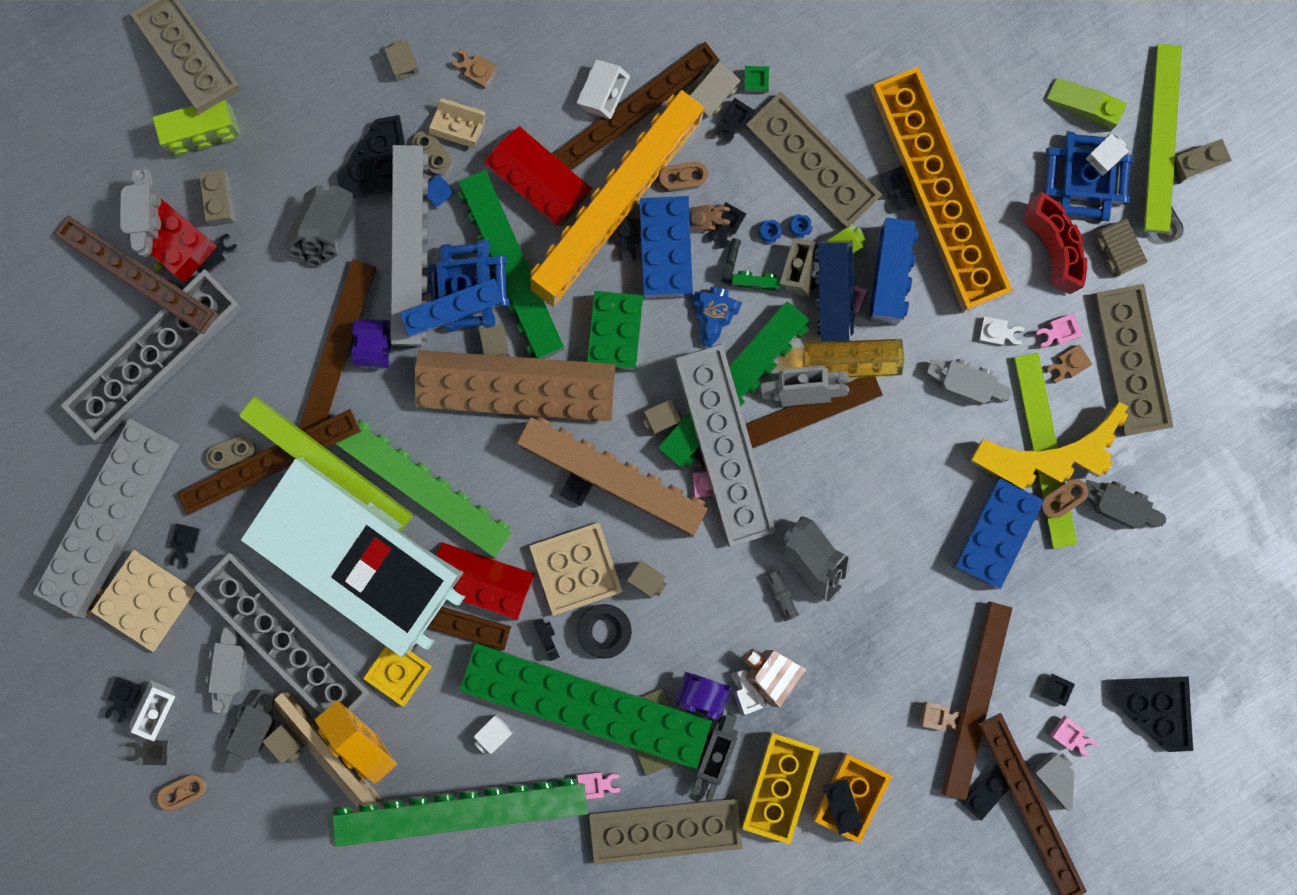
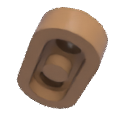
(683, 176)
(1065, 498)
(182, 791)

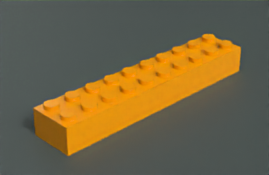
(941, 189)
(617, 198)

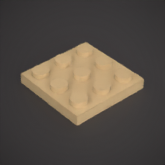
(576, 569)
(143, 601)

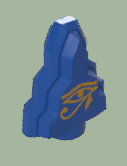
(714, 312)

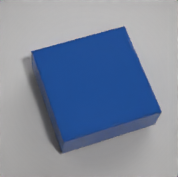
(439, 191)

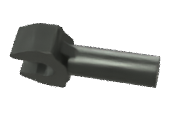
(730, 261)

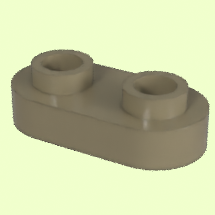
(435, 150)
(230, 452)

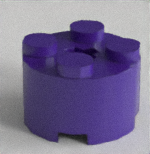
(371, 343)
(703, 694)

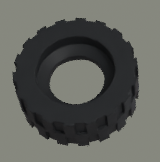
(622, 637)

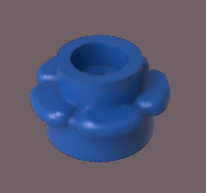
(800, 219)
(776, 231)

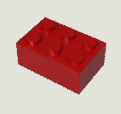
(179, 243)

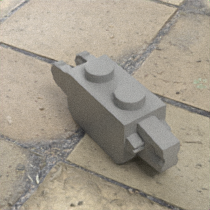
(140, 212)
(967, 382)
(806, 386)
(227, 670)

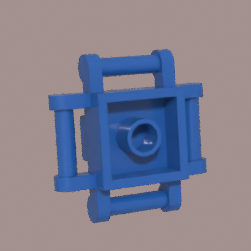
(1083, 181)
(456, 275)

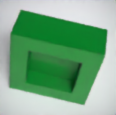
(756, 79)

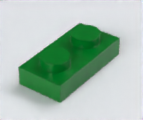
(765, 282)

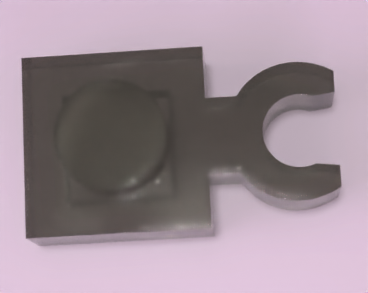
(152, 752)

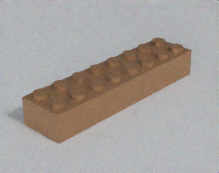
(514, 385)
(611, 476)

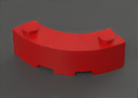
(1062, 241)

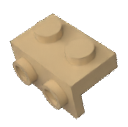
(457, 122)

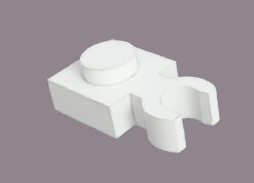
(996, 332)

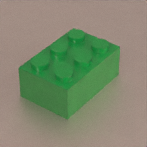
(615, 329)

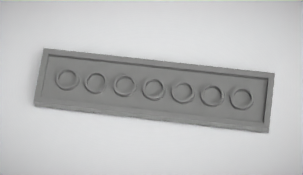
(725, 445)

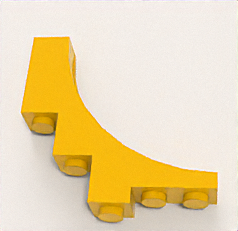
(1087, 453)

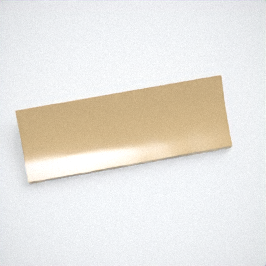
(306, 730)

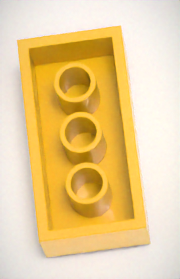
(780, 788)

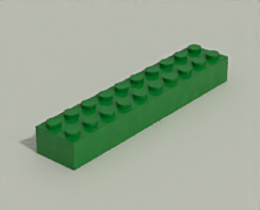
(586, 705)
(457, 813)

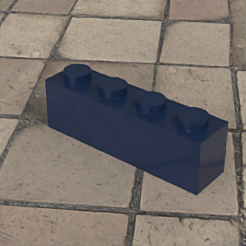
(835, 290)

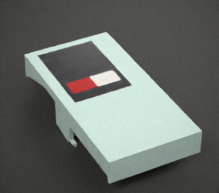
(353, 558)

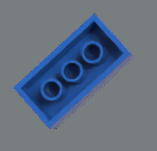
(666, 247)
(892, 271)
(998, 533)

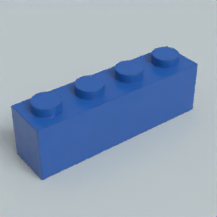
(451, 308)

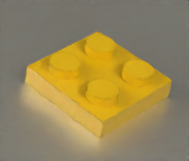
(398, 675)

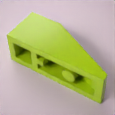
(1087, 103)

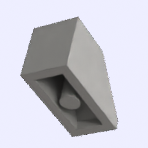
(1057, 778)

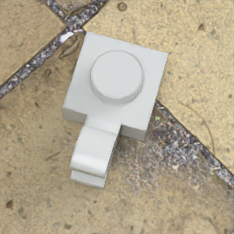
(746, 697)

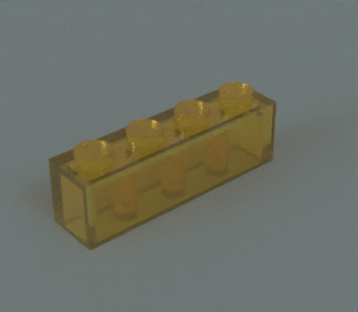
(857, 357)

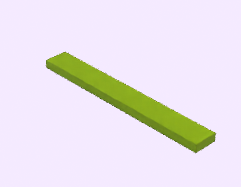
(1162, 138)
(1042, 438)
(300, 445)

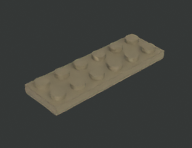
(185, 53)
(813, 160)
(1134, 359)
(665, 831)

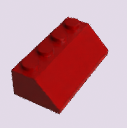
(538, 175)
(488, 581)

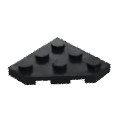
(371, 163)
(1159, 708)

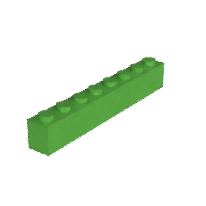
(427, 491)

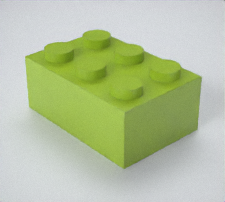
(187, 130)

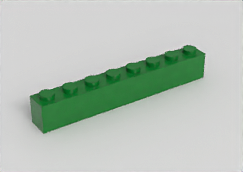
(494, 227)
(746, 370)

